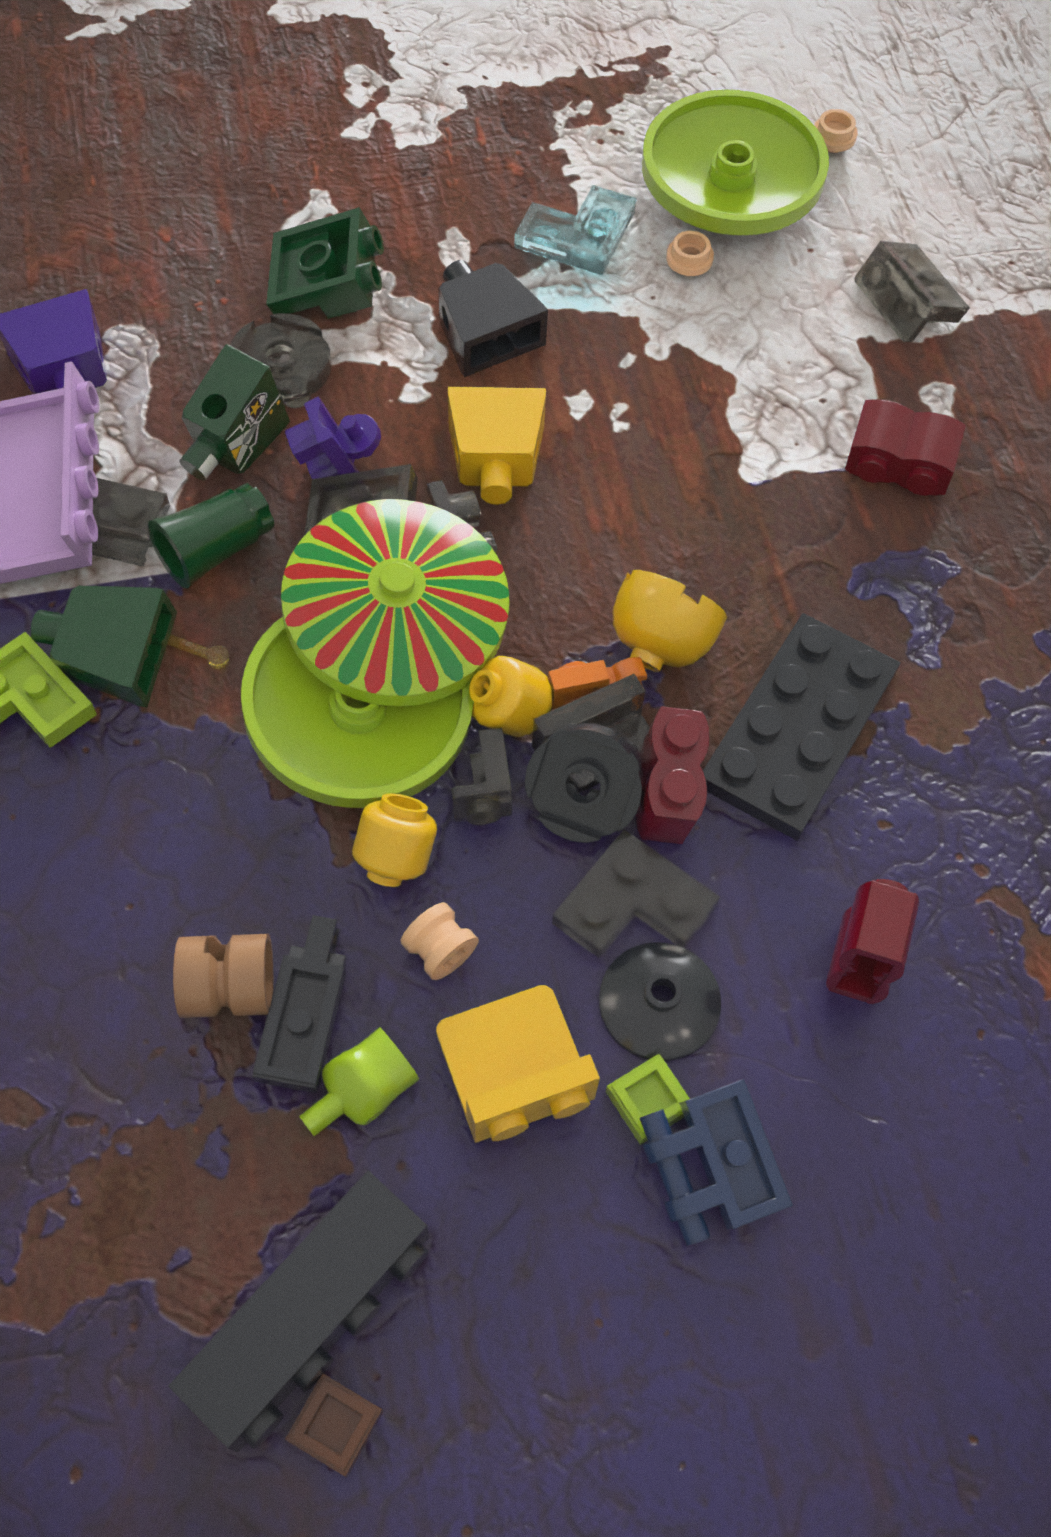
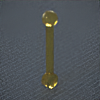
(217, 655)

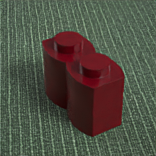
(905, 447)
(673, 776)
(873, 941)

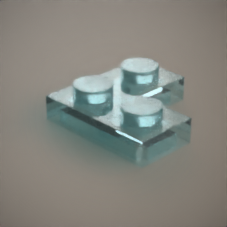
(579, 239)

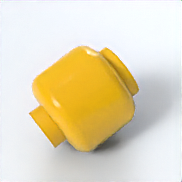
(510, 695)
(394, 839)

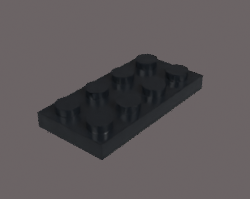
(799, 726)

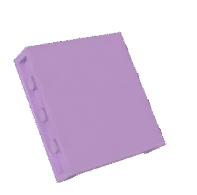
(48, 480)

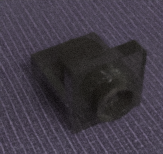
(491, 789)

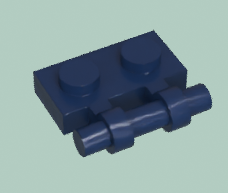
(734, 1157)

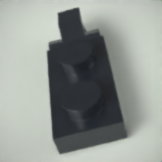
(303, 1011)

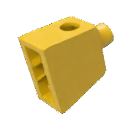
(496, 437)

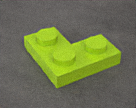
(40, 692)

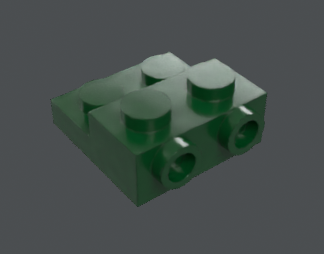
(325, 265)

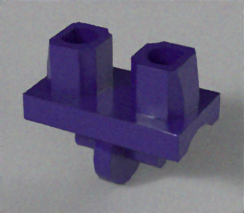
(329, 447)

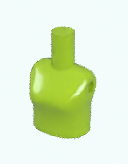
(361, 1083)

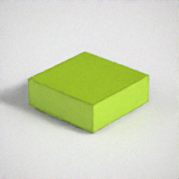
(647, 1091)

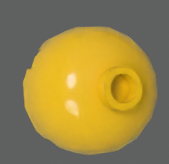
(663, 622)

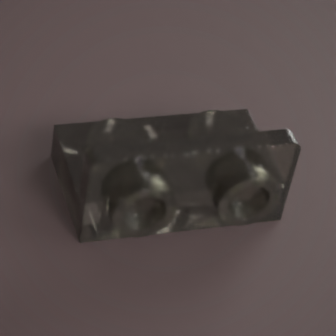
(908, 289)

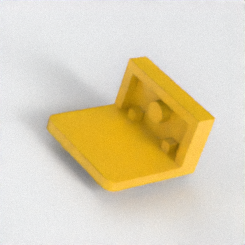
(515, 1064)

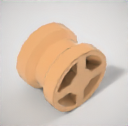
(439, 941)

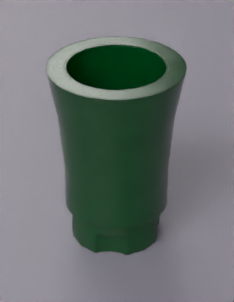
(209, 532)

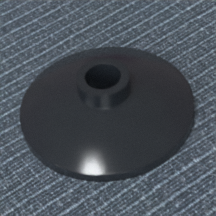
(653, 1026)

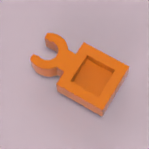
(582, 678)

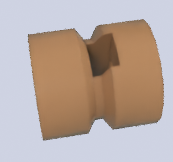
(223, 975)

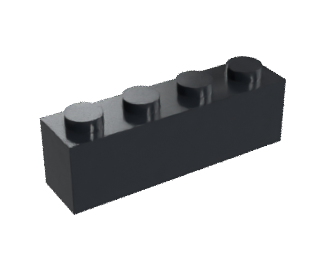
(300, 1313)

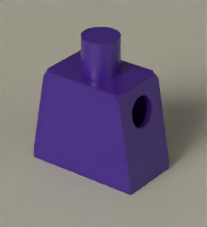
(51, 334)

